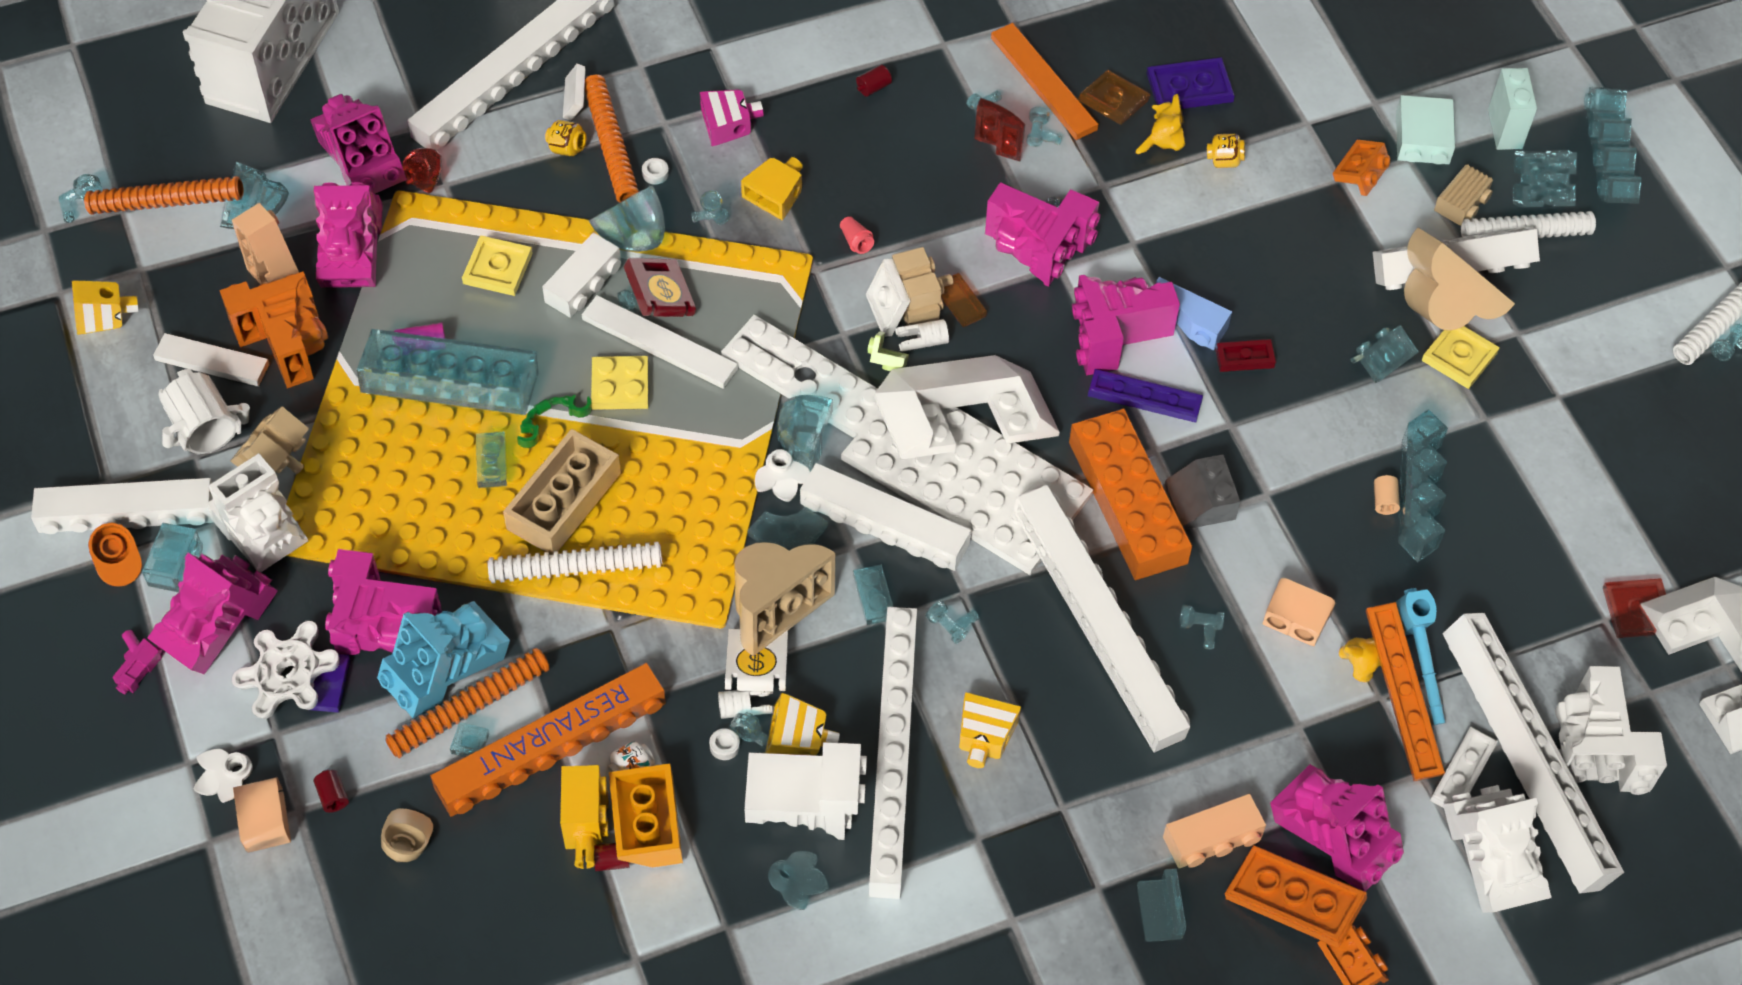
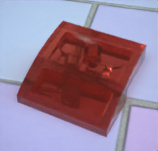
(1000, 128)

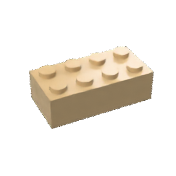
(562, 492)

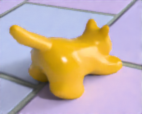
(1167, 129)
(1362, 656)

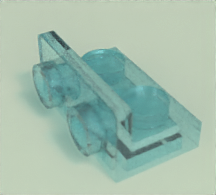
(1385, 353)

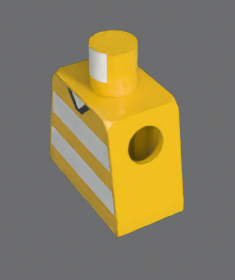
(100, 306)
(797, 728)
(986, 728)

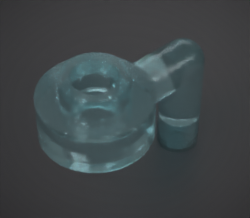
(80, 187)
(749, 729)

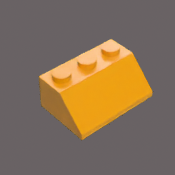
(646, 816)

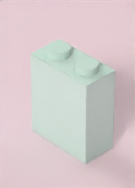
(1512, 108)
(1425, 129)

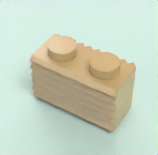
(1464, 195)

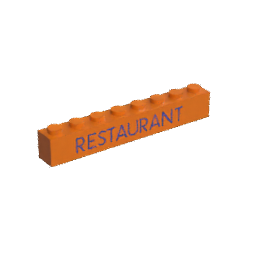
(548, 740)

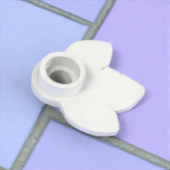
(781, 479)
(219, 775)

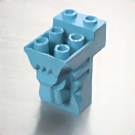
(437, 653)

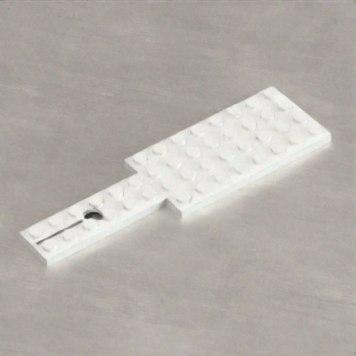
(967, 486)

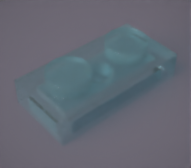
(491, 459)
(873, 593)

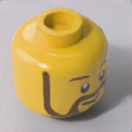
(565, 138)
(1226, 150)

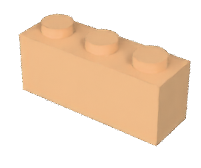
(1214, 831)

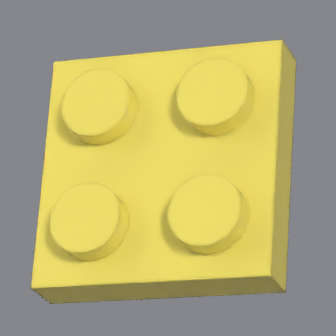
(497, 265)
(1460, 355)
(619, 382)

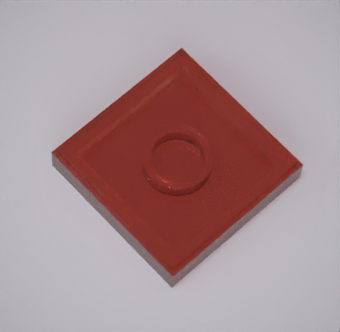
(1625, 606)

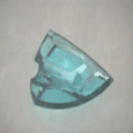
(257, 190)
(634, 223)
(802, 426)

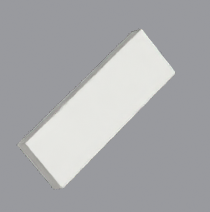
(1464, 767)

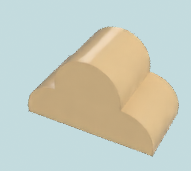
(1447, 287)
(779, 589)

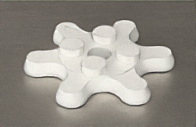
(273, 660)

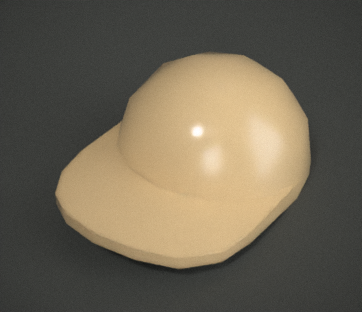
(405, 834)

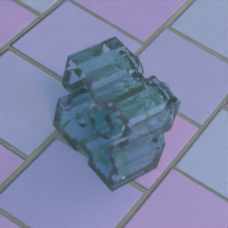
(1544, 178)

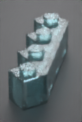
(1610, 145)
(1419, 495)

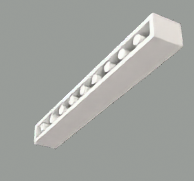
(503, 70)
(1101, 619)
(1533, 753)
(893, 754)

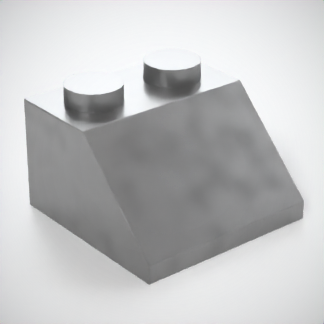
(1203, 493)

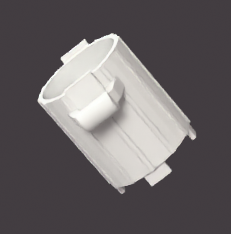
(199, 414)

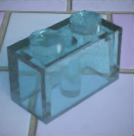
(167, 557)

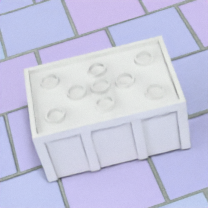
(255, 50)

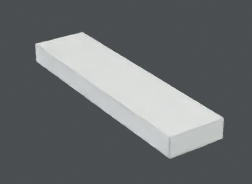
(211, 359)

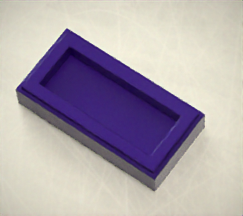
(331, 686)

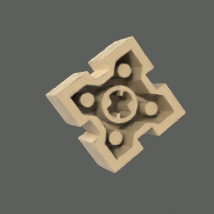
(921, 285)
(274, 441)

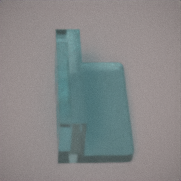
(1162, 908)

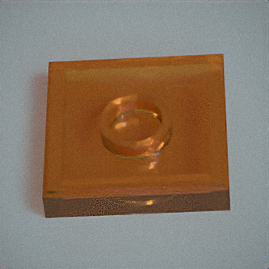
(1114, 97)

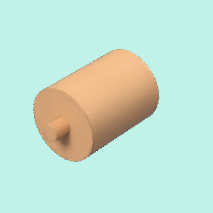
(1386, 495)

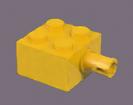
(583, 811)

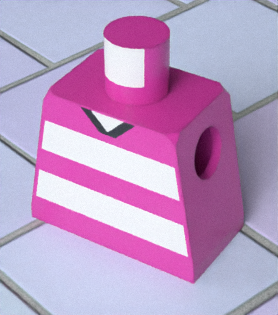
(727, 115)

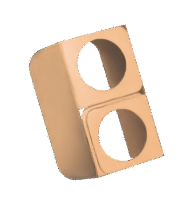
(1298, 611)
(261, 815)

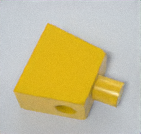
(774, 186)

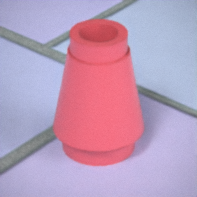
(857, 236)

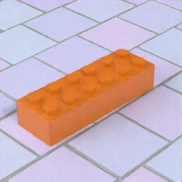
(1130, 494)

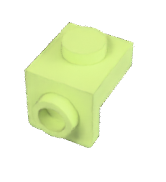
(887, 358)

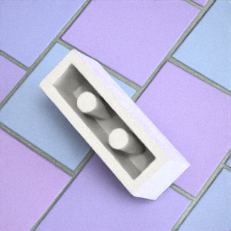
(582, 275)

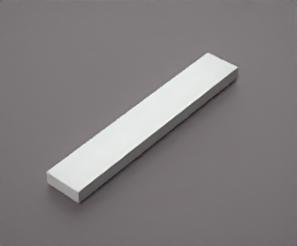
(660, 341)

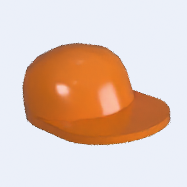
(114, 554)

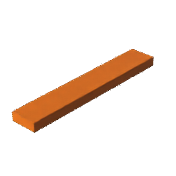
(1044, 81)
(1405, 692)

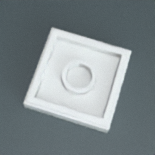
(887, 297)

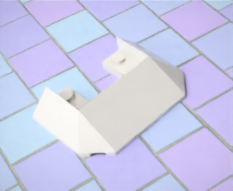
(914, 397)
(1698, 615)

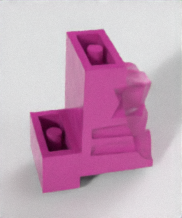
(358, 142)
(1040, 232)
(347, 235)
(1120, 315)
(210, 608)
(368, 609)
(1342, 822)

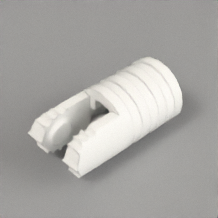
(927, 333)
(737, 702)

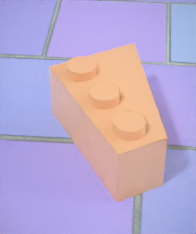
(263, 245)

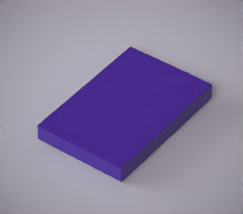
(1194, 81)

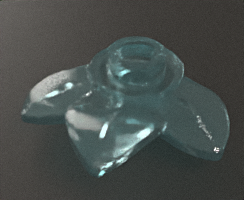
(802, 879)

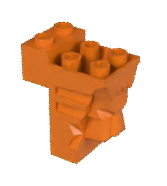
(283, 315)

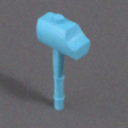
(1418, 612)

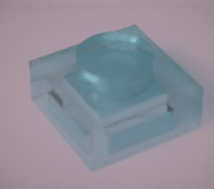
(468, 739)

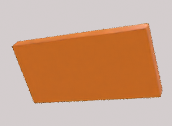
(1296, 896)

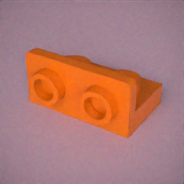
(1363, 165)
(1354, 960)

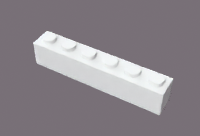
(1482, 252)
(121, 503)
(885, 517)

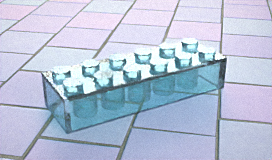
(448, 371)

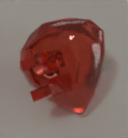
(423, 168)

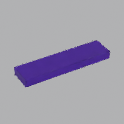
(1145, 395)

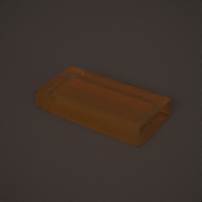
(963, 301)

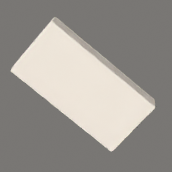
(574, 92)

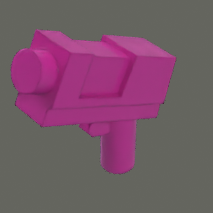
(139, 661)

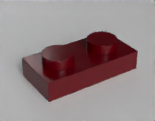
(1245, 355)

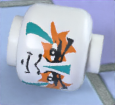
(630, 756)

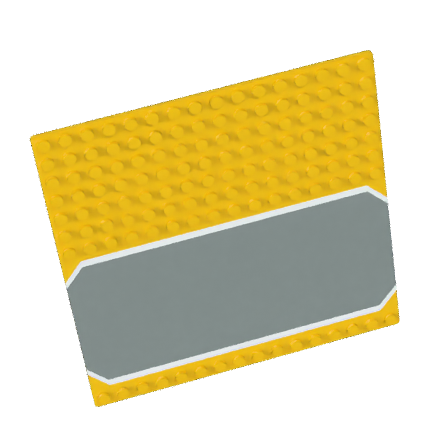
(404, 471)

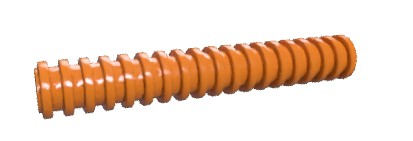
(610, 137)
(163, 195)
(467, 702)

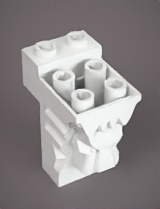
(255, 513)
(1599, 739)
(807, 788)
(1499, 846)

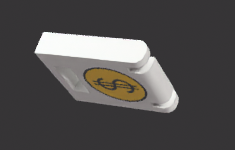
(756, 671)

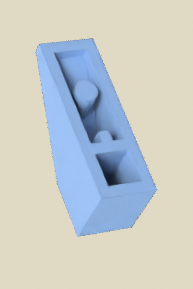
(1200, 318)

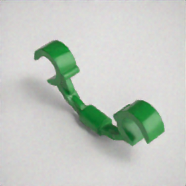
(543, 406)

